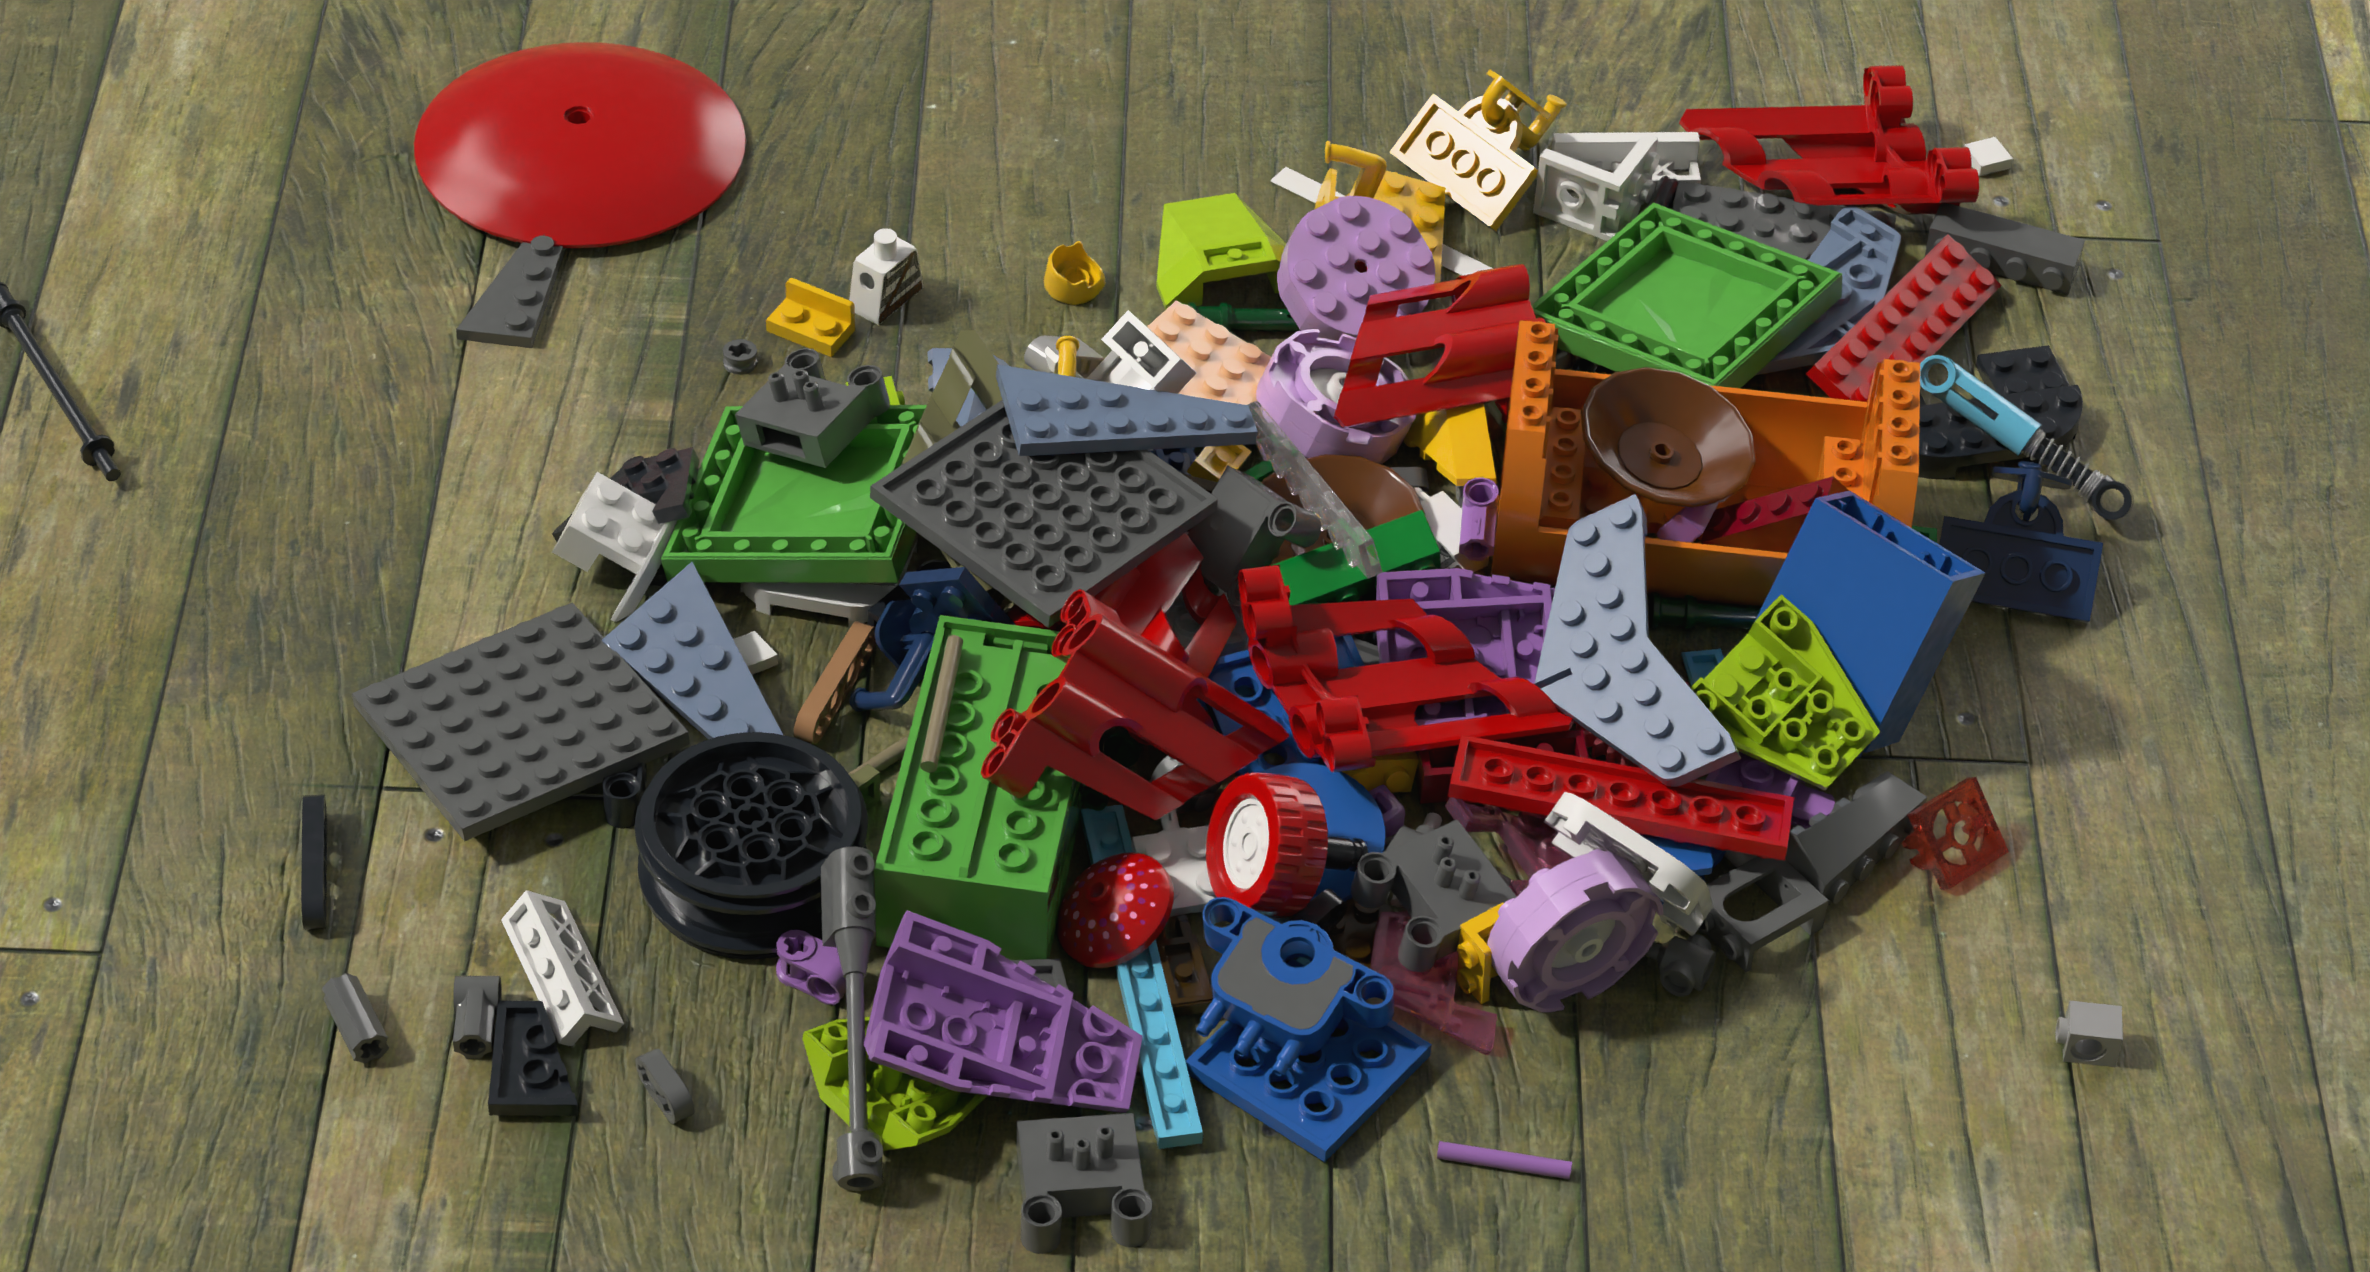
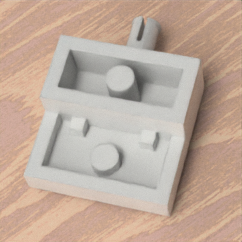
(1184, 858)

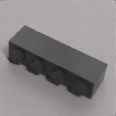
(2010, 247)

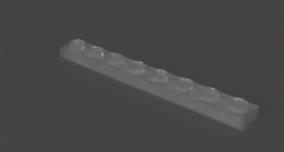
(1315, 493)

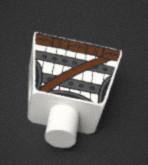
(885, 277)

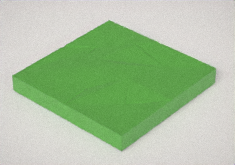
(1686, 300)
(794, 520)

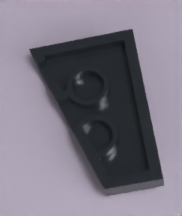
(527, 1065)

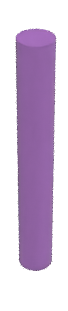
(1504, 1160)

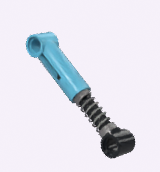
(2021, 434)

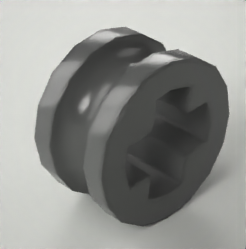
(740, 356)

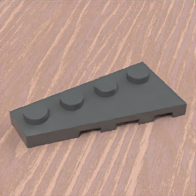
(516, 298)

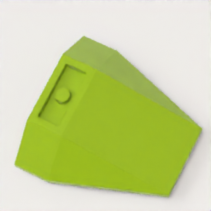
(1213, 242)
(1788, 699)
(898, 1105)

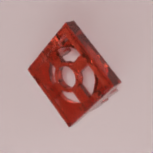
(1979, 823)

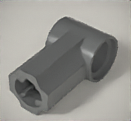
(475, 1013)

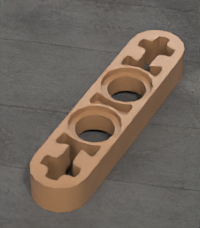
(835, 683)

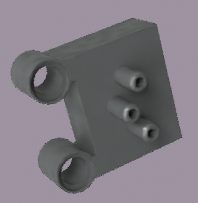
(809, 416)
(1248, 530)
(1440, 884)
(1081, 1171)

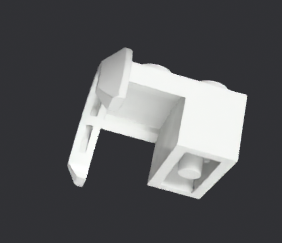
(1136, 359)
(619, 527)

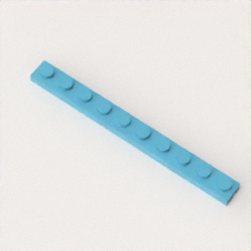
(1149, 1007)

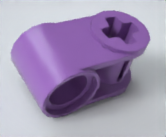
(813, 970)

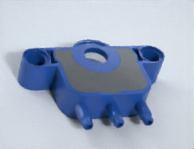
(1282, 1002)

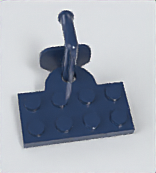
(2027, 561)
(909, 627)

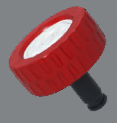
(1273, 844)

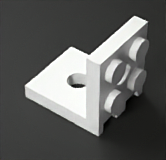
(1605, 198)

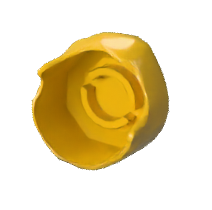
(1073, 275)

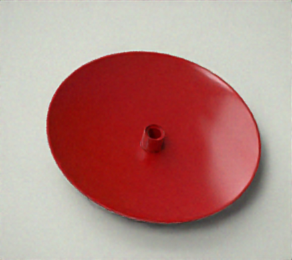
(580, 144)

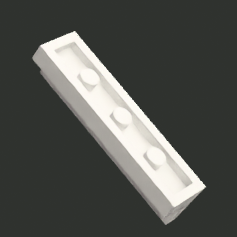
(1608, 150)
(555, 967)

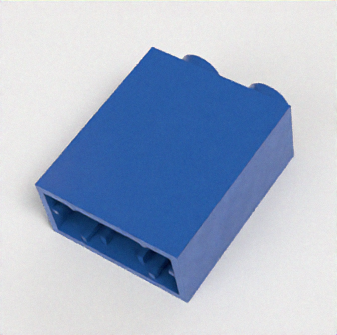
(1878, 600)

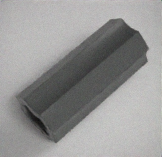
(355, 1018)

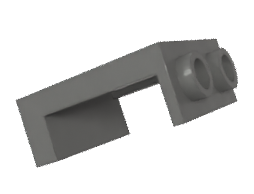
(1798, 902)

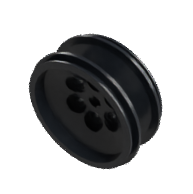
(740, 839)

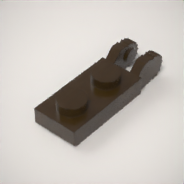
(1184, 970)

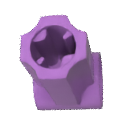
(1478, 518)

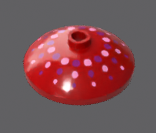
(1115, 910)

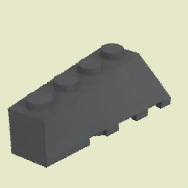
(1854, 835)

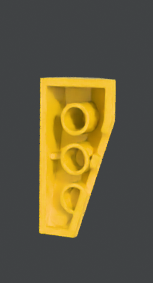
(1456, 441)

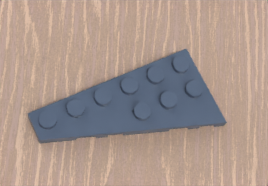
(1088, 416)
(691, 659)

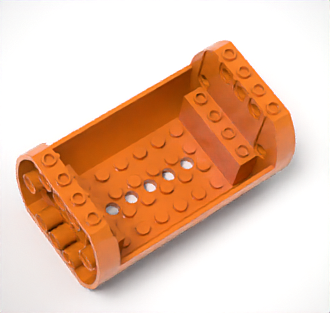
(1797, 440)

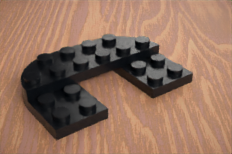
(2026, 379)

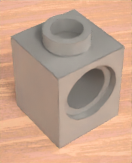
(2090, 1033)

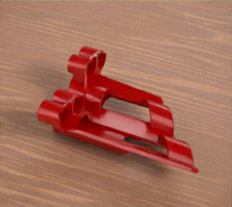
(1844, 148)
(1477, 340)
(1142, 605)
(1129, 683)
(1372, 708)

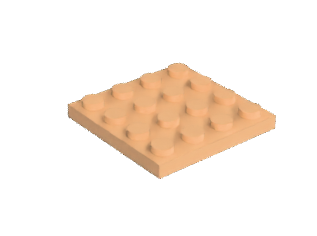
(1224, 363)

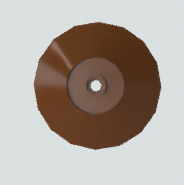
(1668, 437)
(1365, 487)

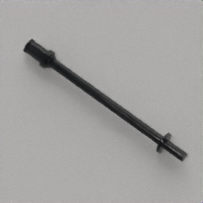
(95, 449)

